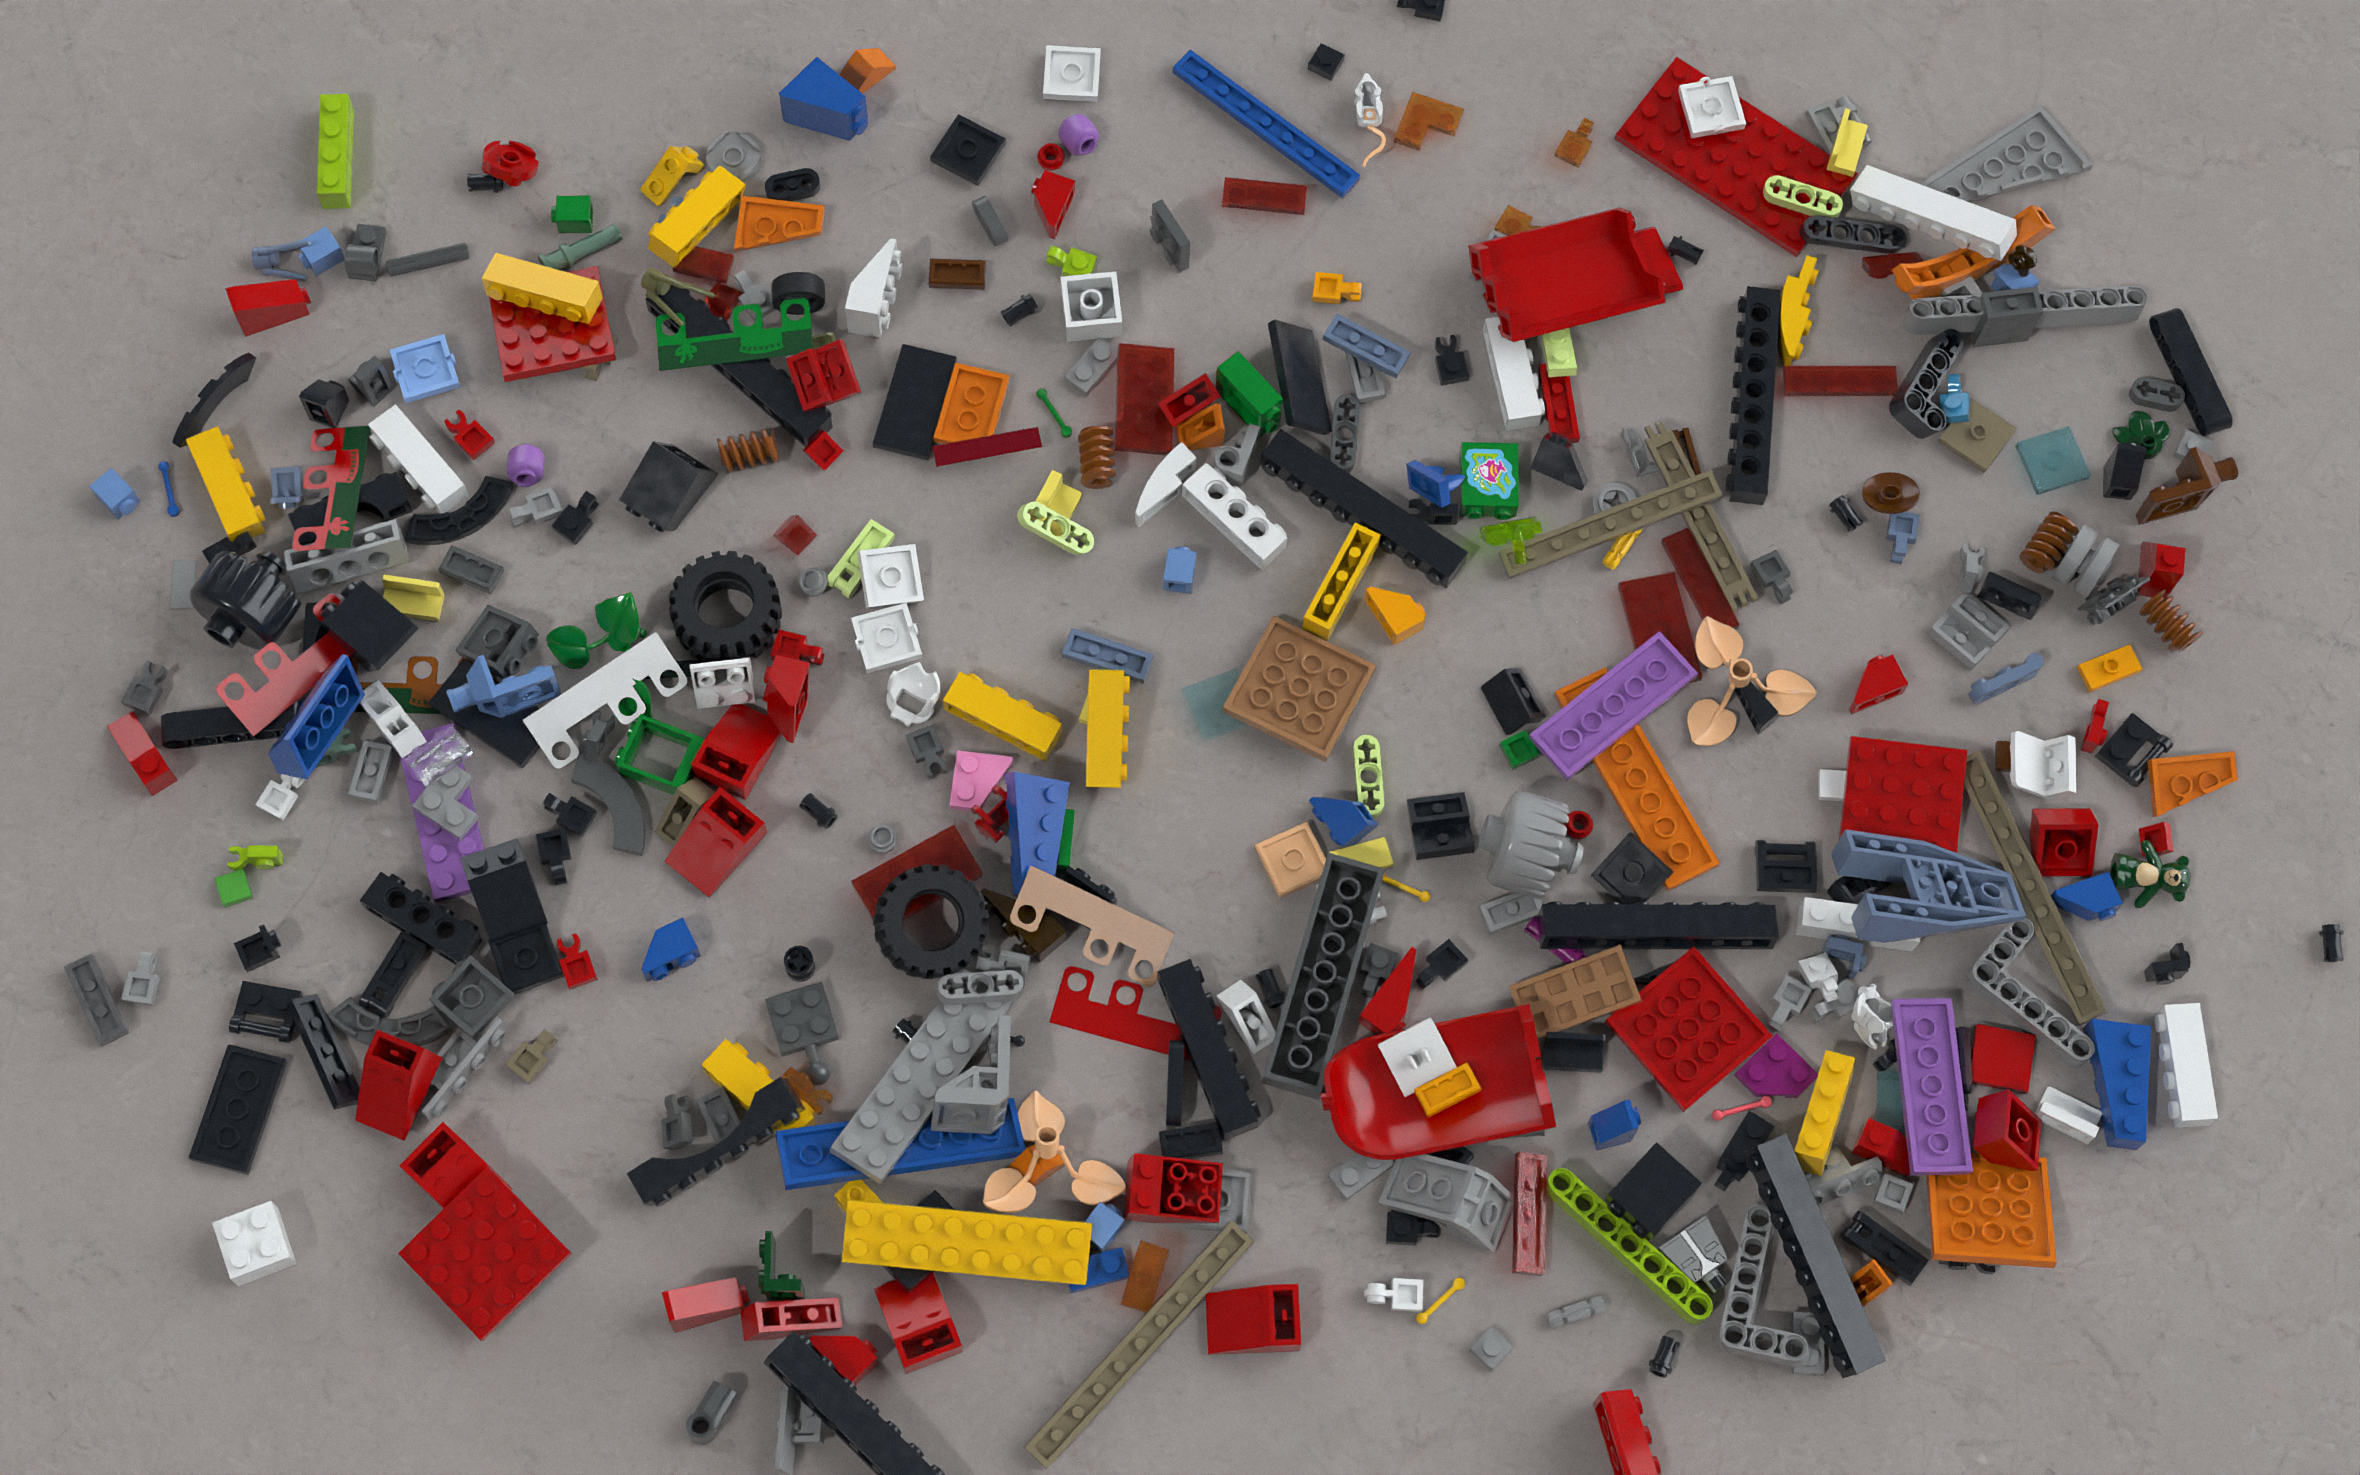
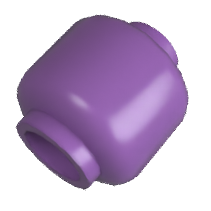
(1078, 134)
(525, 465)

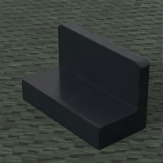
(1512, 700)
(1573, 1052)

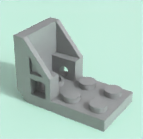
(963, 1102)
(1452, 1195)

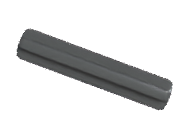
(427, 259)

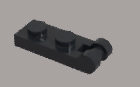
(393, 974)
(1884, 1248)

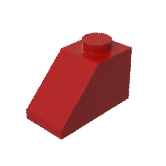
(1052, 199)
(1189, 399)
(1879, 682)
(1886, 1143)
(848, 1354)

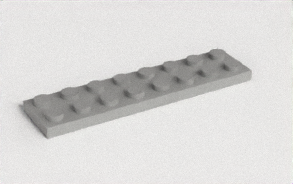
(906, 1092)

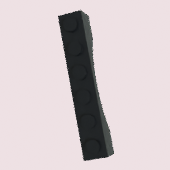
(769, 1109)

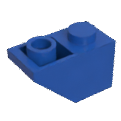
(1345, 818)
(669, 949)
(1614, 1125)

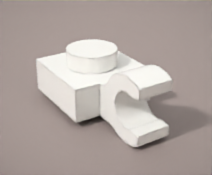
(1820, 973)

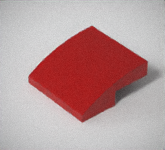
(823, 375)

